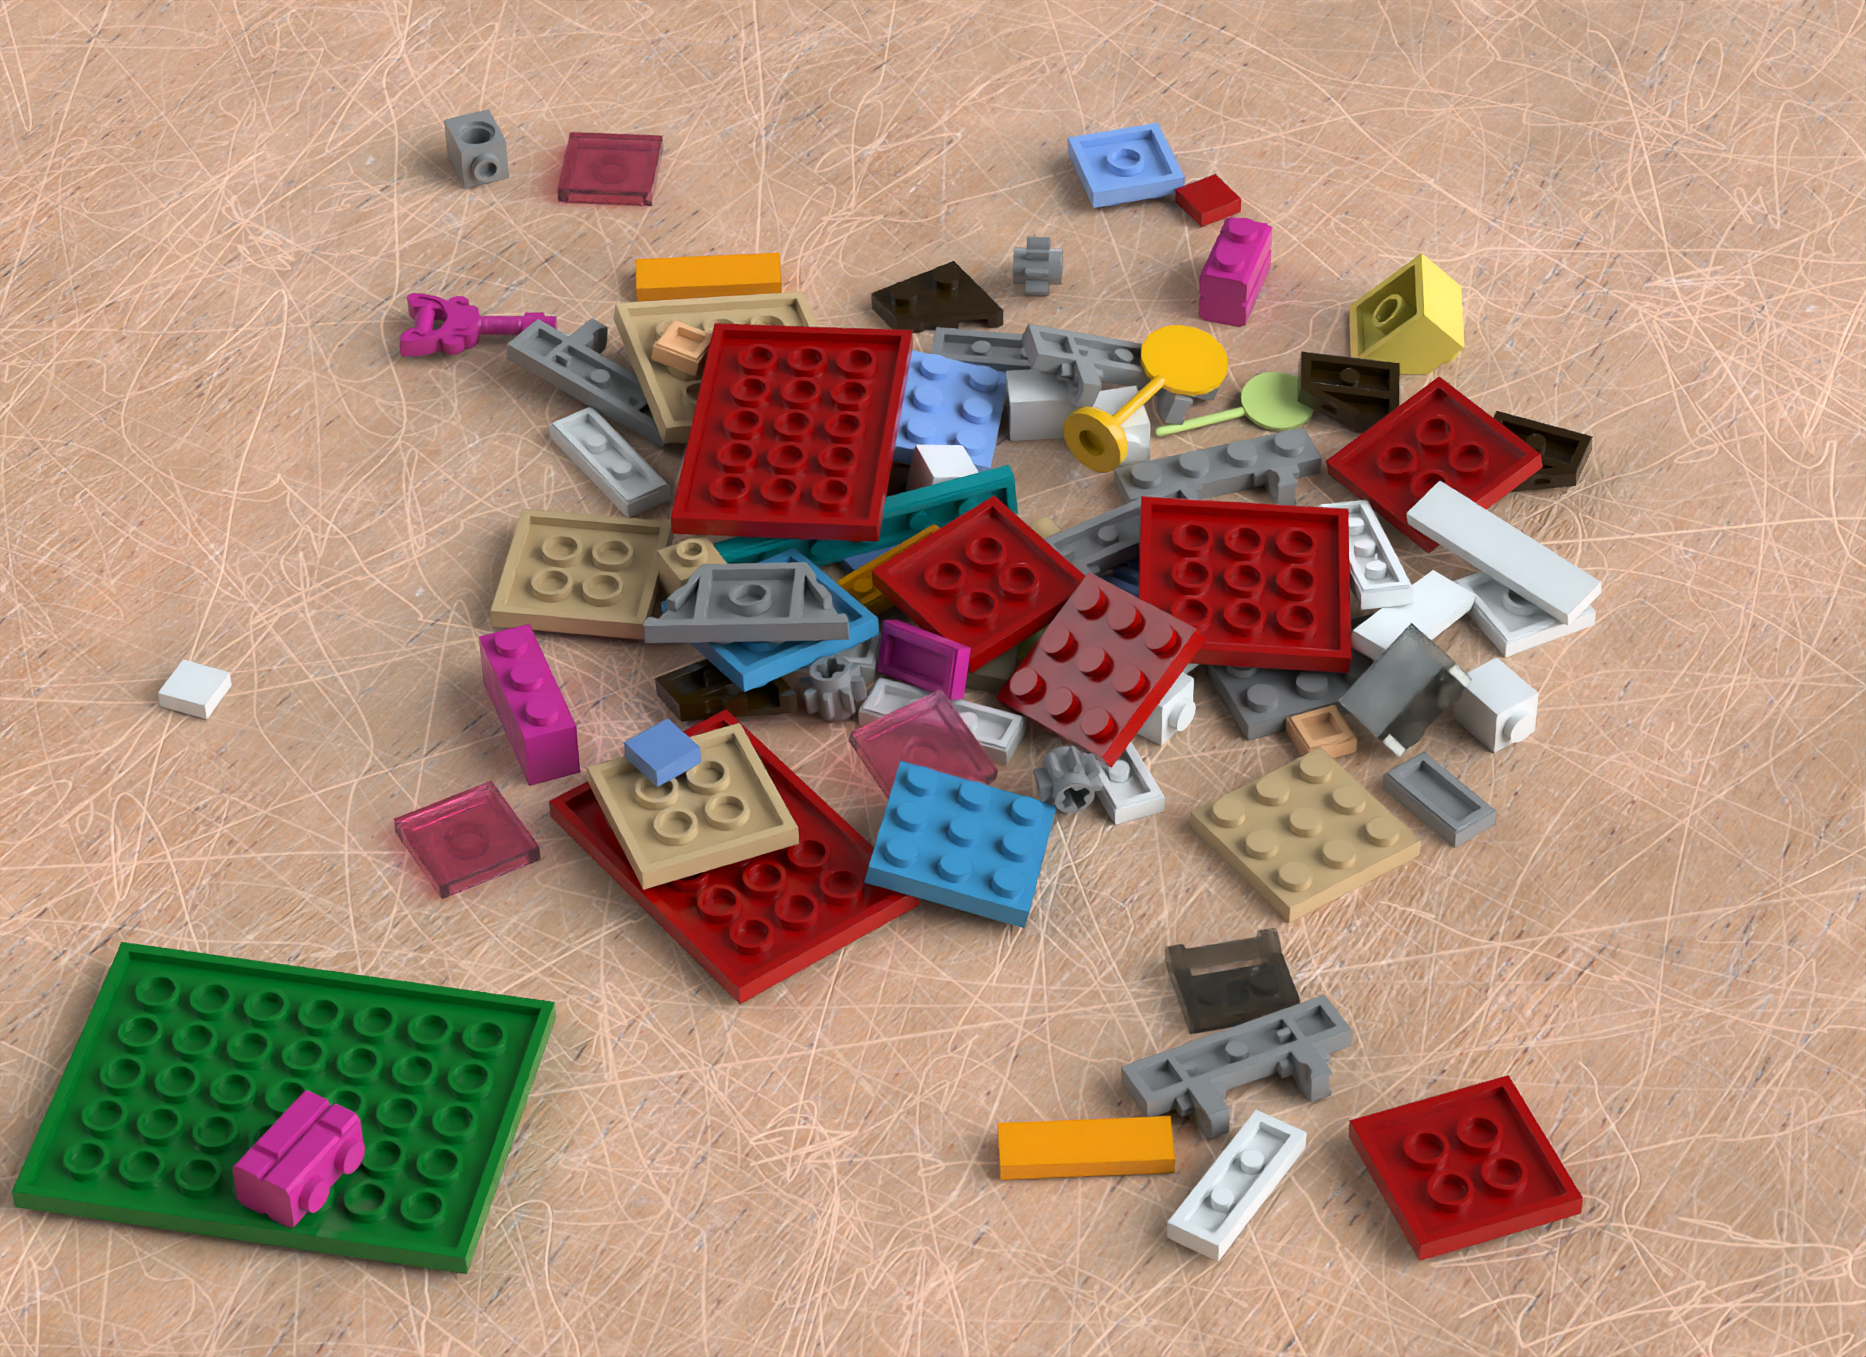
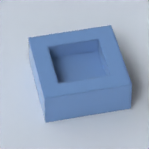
(662, 752)

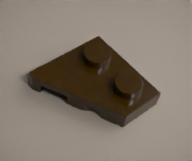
(1348, 388)
(704, 691)

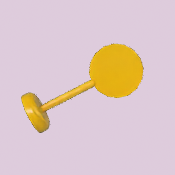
(1174, 359)

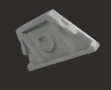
(749, 606)

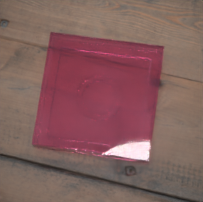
(610, 169)
(925, 735)
(467, 839)

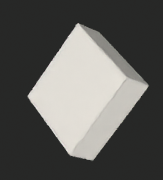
(194, 689)

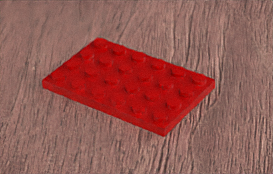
(793, 433)
(761, 914)

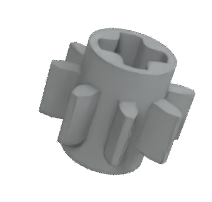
(1037, 266)
(833, 688)
(1068, 779)

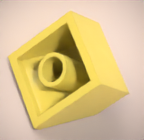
(1409, 319)

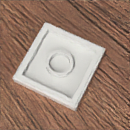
(1512, 620)

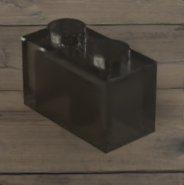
(1405, 690)

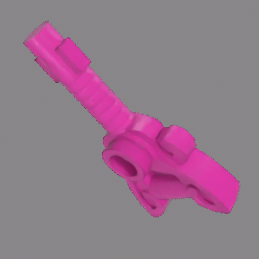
(460, 326)

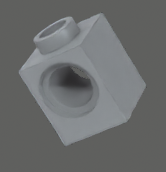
(476, 149)

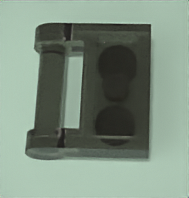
(1231, 995)

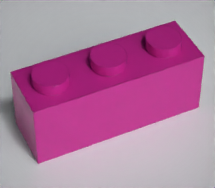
(529, 704)

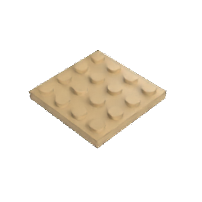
(674, 393)

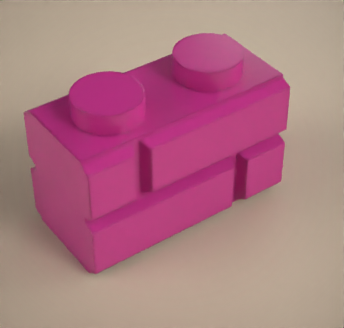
(1235, 271)
(299, 1159)

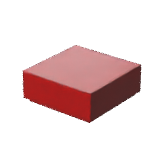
(1208, 200)

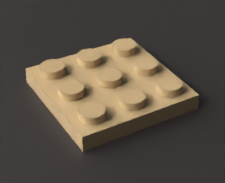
(581, 574)
(699, 819)
(1305, 834)

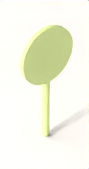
(1265, 399)

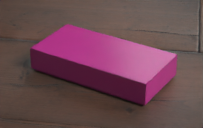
(923, 659)

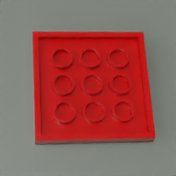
(1252, 579)

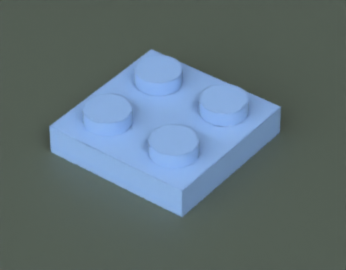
(1125, 165)

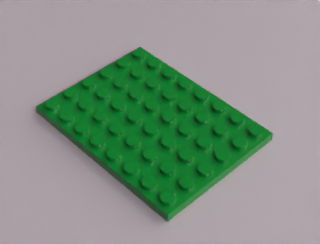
(209, 1051)

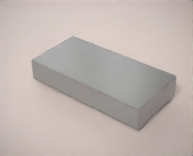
(1439, 799)

